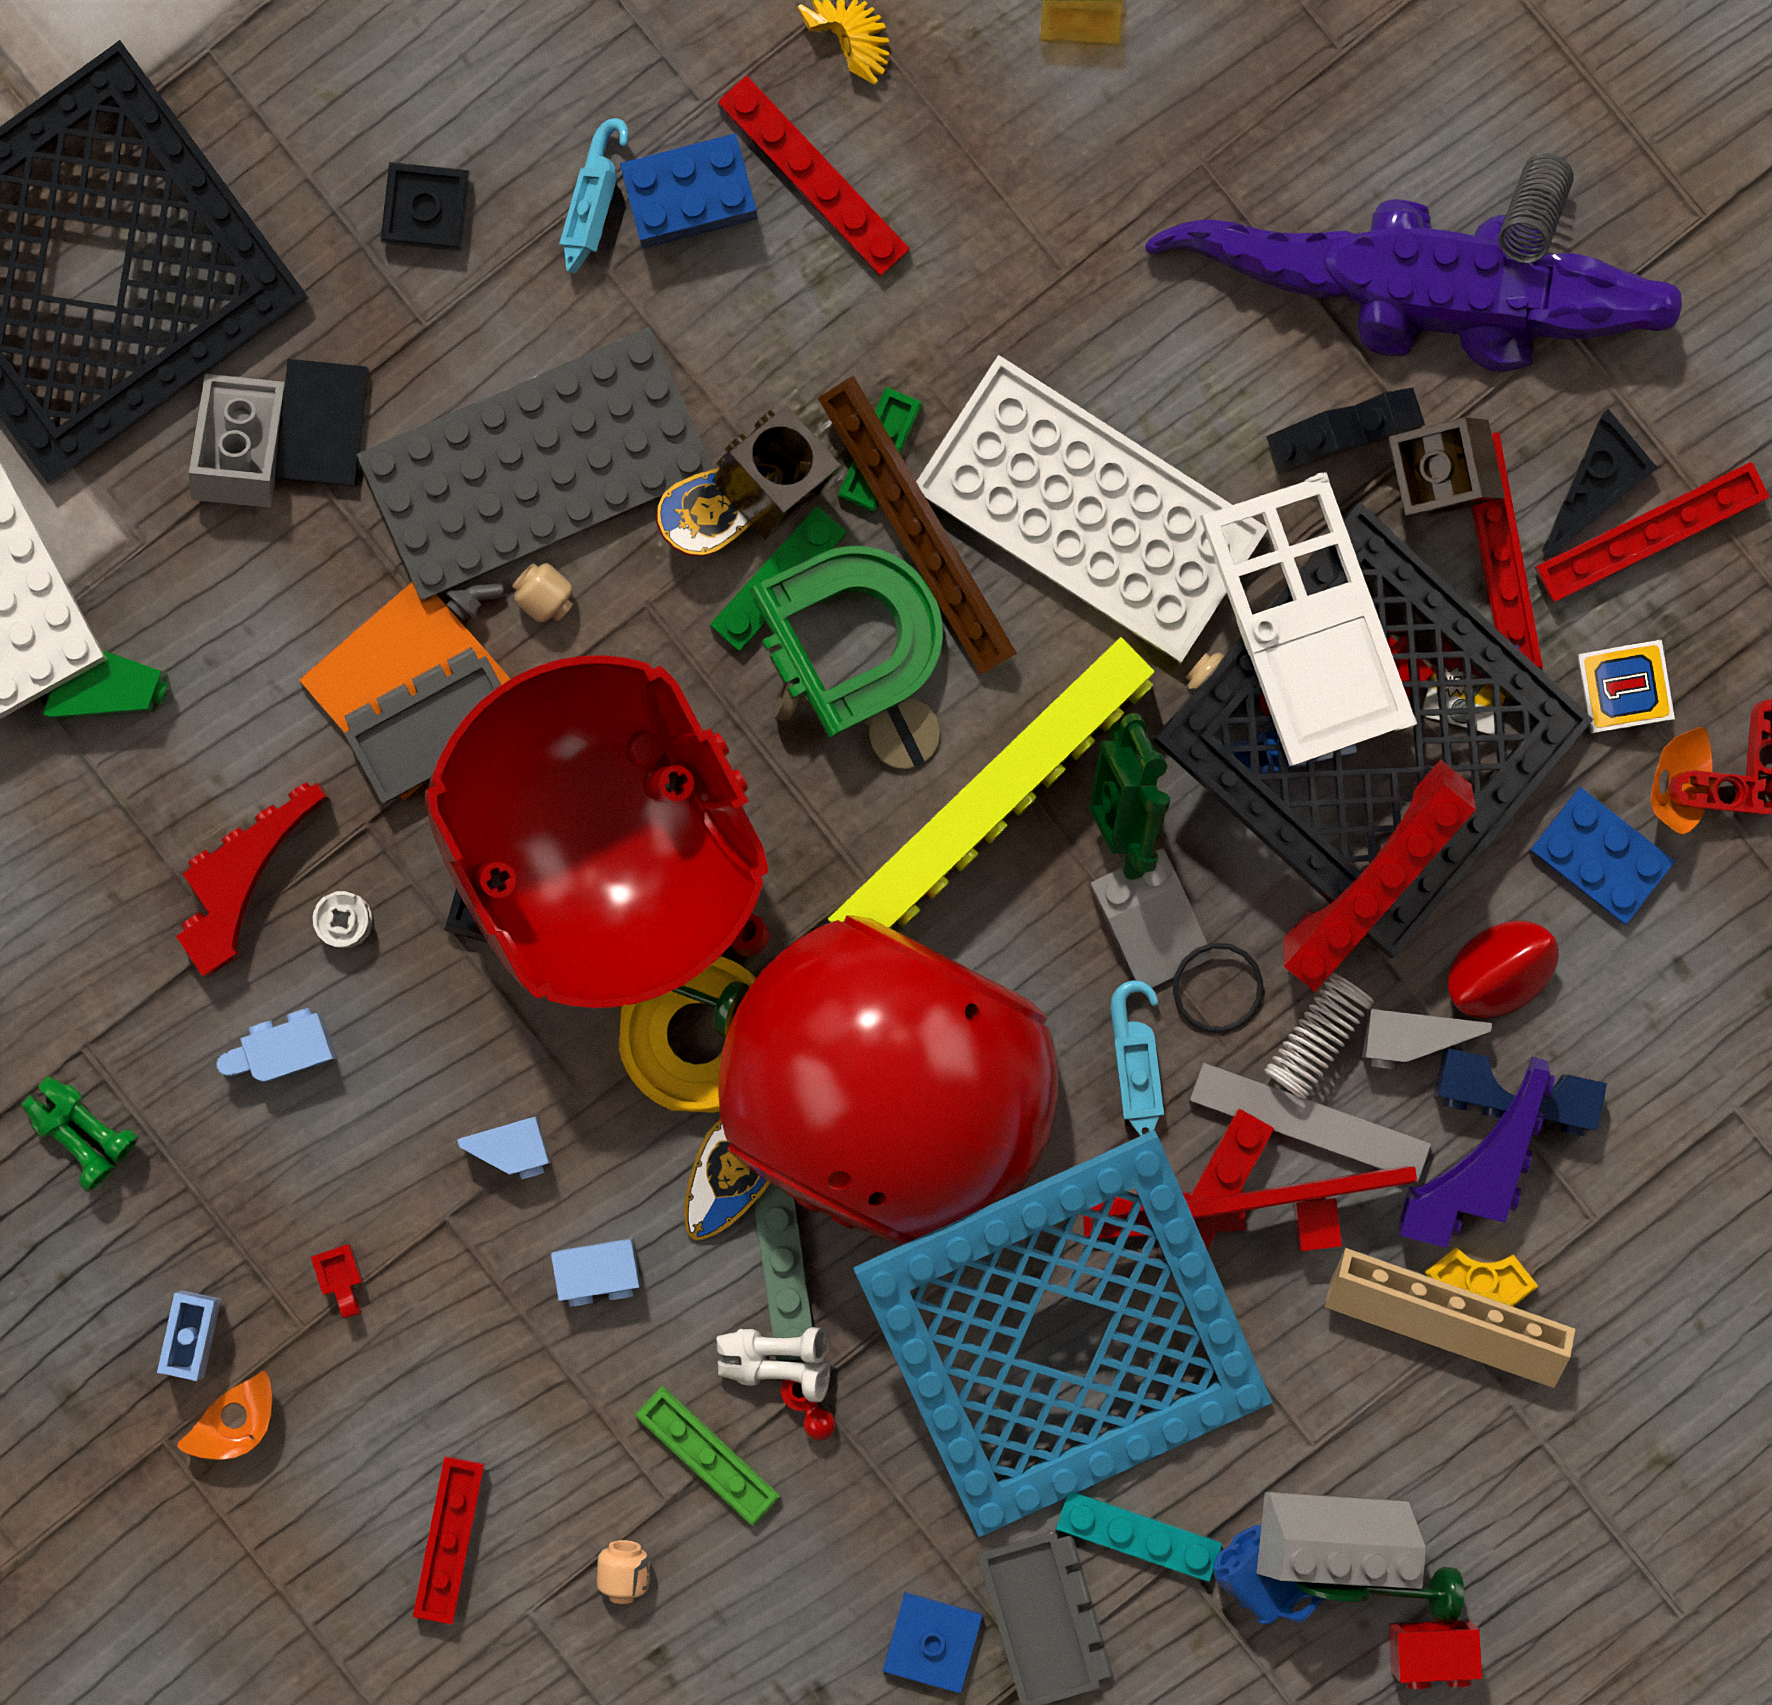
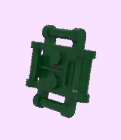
(1126, 796)

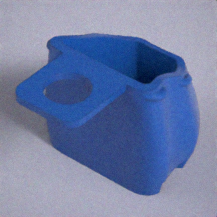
(1266, 1597)

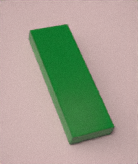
(897, 416)

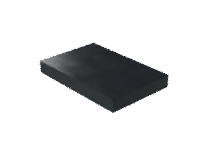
(321, 422)

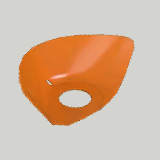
(1682, 753)
(215, 1440)

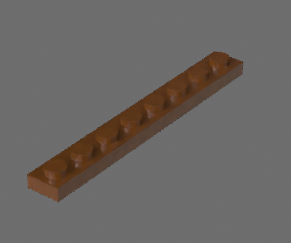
(917, 525)

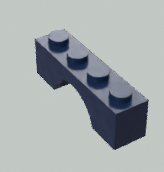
(1469, 1079)

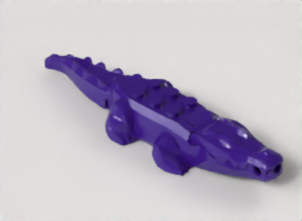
(1439, 282)

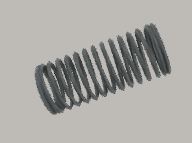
(1518, 200)

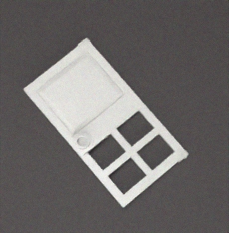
(1324, 652)

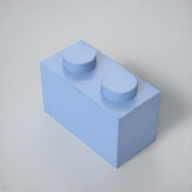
(595, 1271)
(189, 1335)

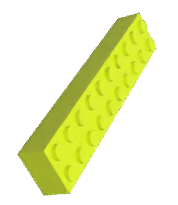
(1002, 787)

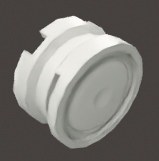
(342, 919)

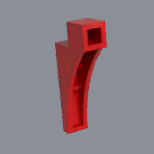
(230, 874)

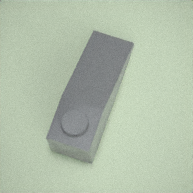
(1406, 1036)

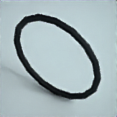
(1185, 1014)

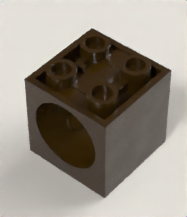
(1446, 467)
(757, 498)

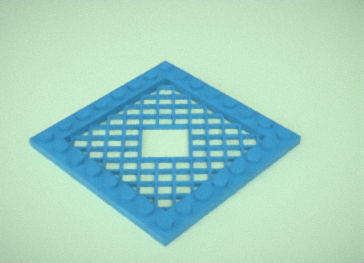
(998, 1226)

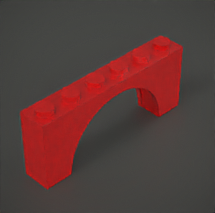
(1326, 937)

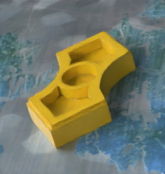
(1498, 1280)

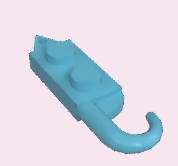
(591, 197)
(1136, 1060)

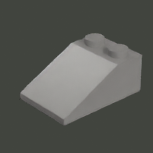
(236, 441)
(1151, 921)

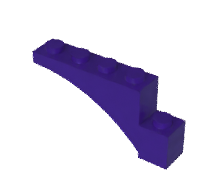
(1488, 1175)

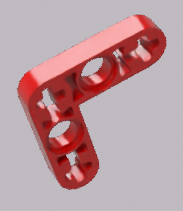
(1746, 786)

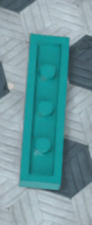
(1138, 1535)

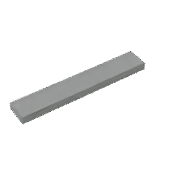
(1309, 1120)

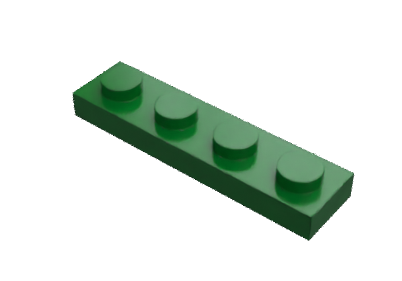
(742, 616)

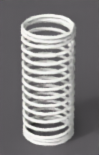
(1283, 1074)

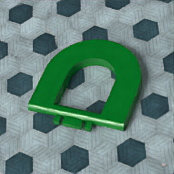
(839, 572)

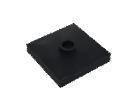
(425, 206)

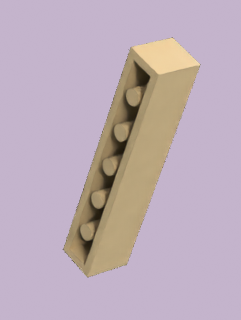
(1450, 1318)

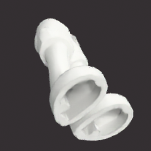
(750, 1365)

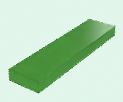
(707, 1455)

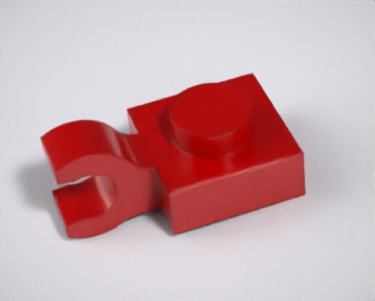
(337, 1273)

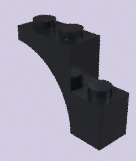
(1345, 429)

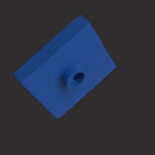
(932, 1642)

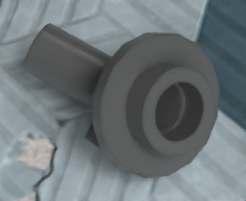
(466, 602)

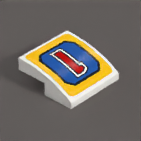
(1626, 686)

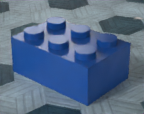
(689, 190)

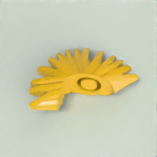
(854, 34)

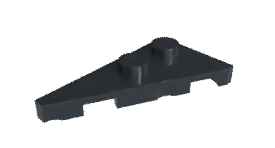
(1605, 474)

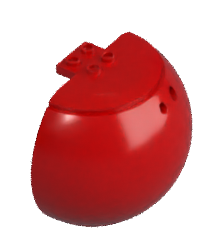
(595, 867)
(886, 1081)

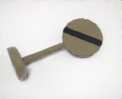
(898, 736)

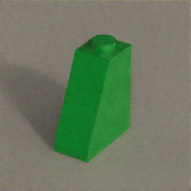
(108, 690)

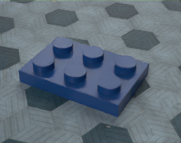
(1602, 855)

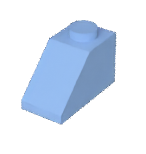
(511, 1147)

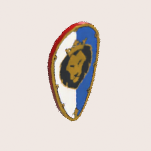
(699, 517)
(718, 1187)

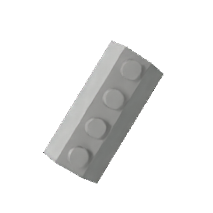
(1340, 1541)

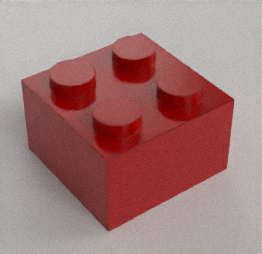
(1435, 1653)

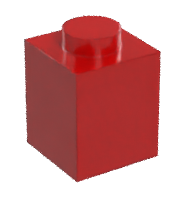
(1317, 1224)

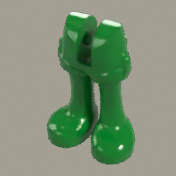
(55, 1123)

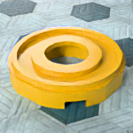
(649, 1056)

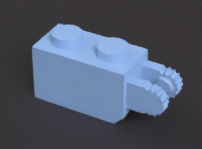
(281, 1049)

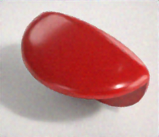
(1502, 969)

